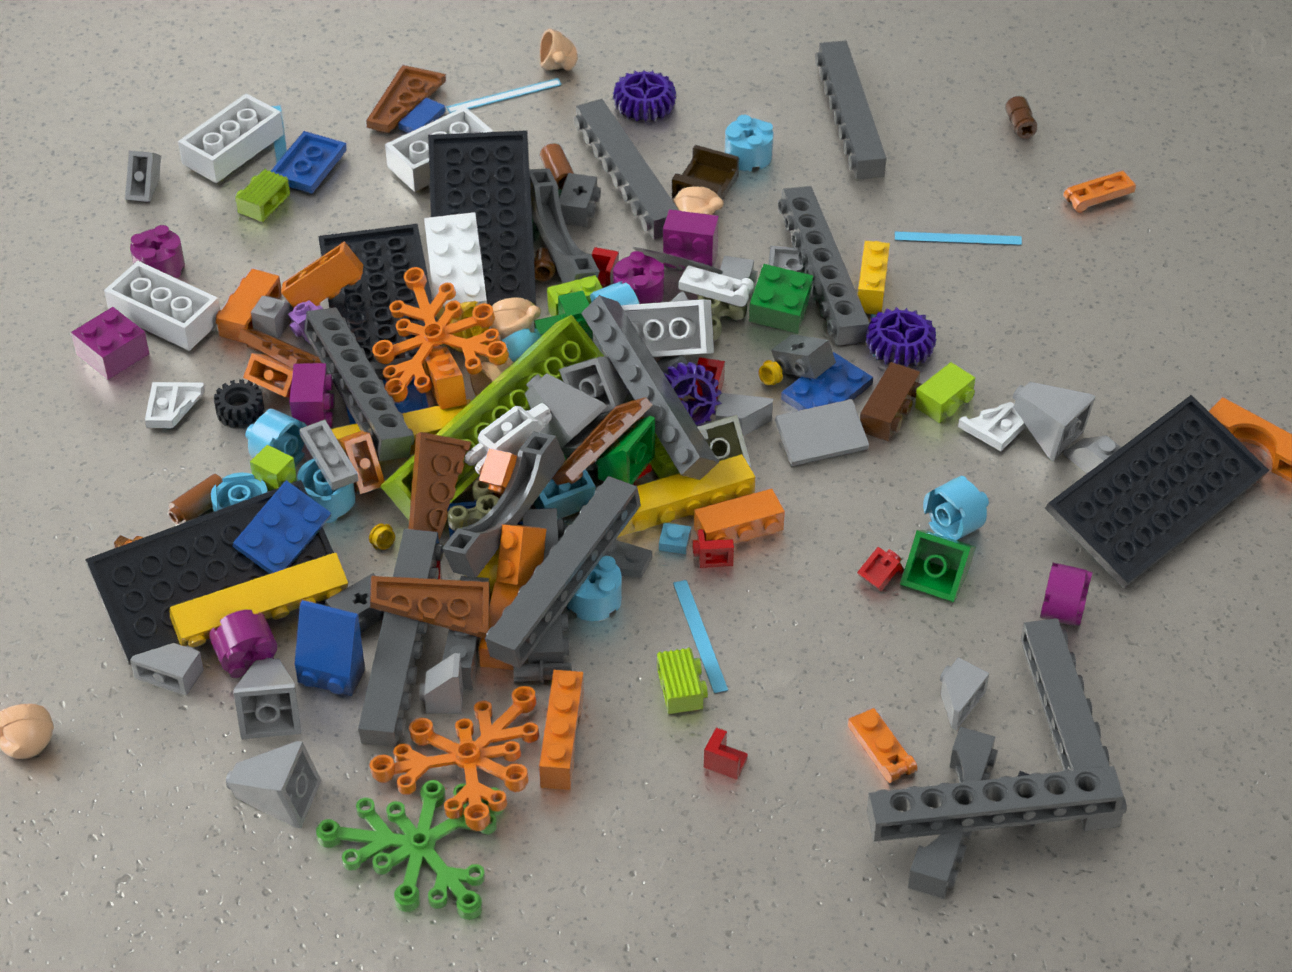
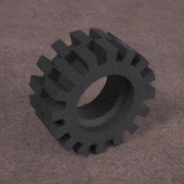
(238, 393)

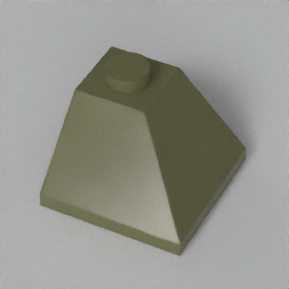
(725, 438)

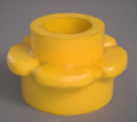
(770, 373)
(382, 536)

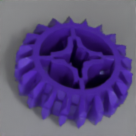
(644, 95)
(901, 337)
(687, 377)

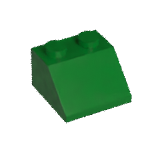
(629, 453)
(937, 565)

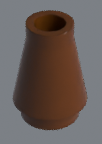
(543, 265)

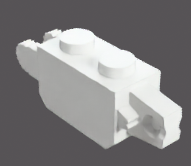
(508, 433)

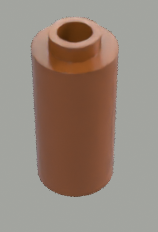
(555, 159)
(194, 501)

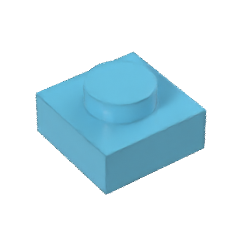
(675, 538)

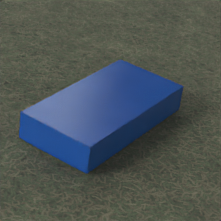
(421, 115)

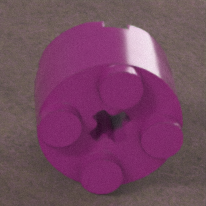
(159, 249)
(643, 275)
(1066, 594)
(242, 641)

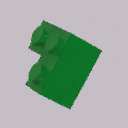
(568, 305)

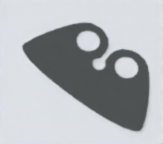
(674, 260)

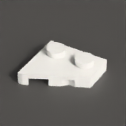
(171, 402)
(995, 425)

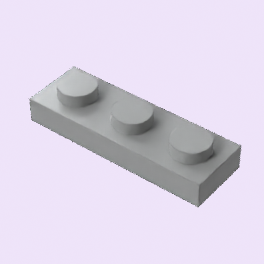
(328, 455)

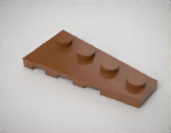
(403, 94)
(276, 348)
(600, 439)
(435, 474)
(439, 602)

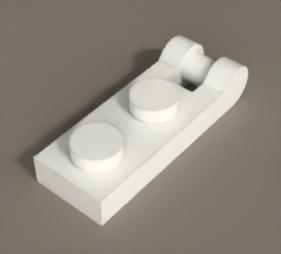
(716, 286)

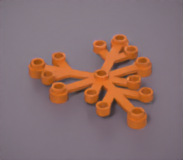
(435, 334)
(467, 756)

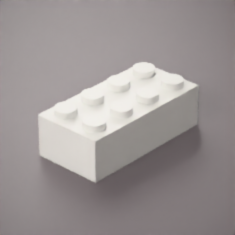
(231, 138)
(410, 153)
(455, 257)
(163, 305)
(673, 327)

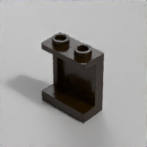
(708, 170)

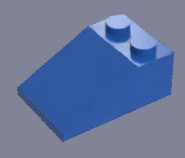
(328, 649)

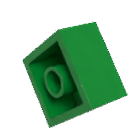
(780, 298)

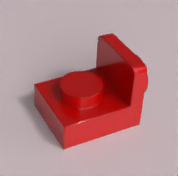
(714, 552)
(881, 568)

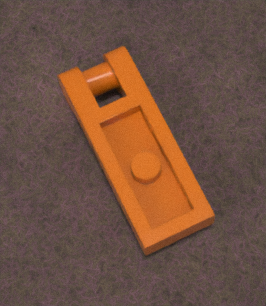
(1099, 190)
(881, 745)

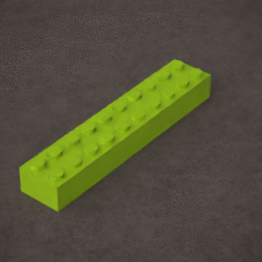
(557, 348)

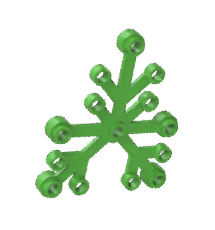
(383, 838)

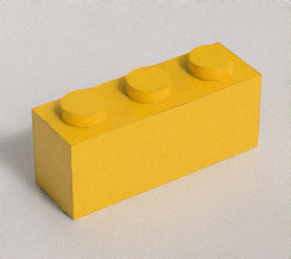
(873, 276)

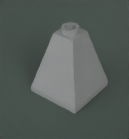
(598, 379)
(568, 406)
(1053, 415)
(267, 701)
(277, 782)

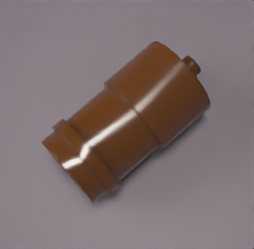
(1021, 117)

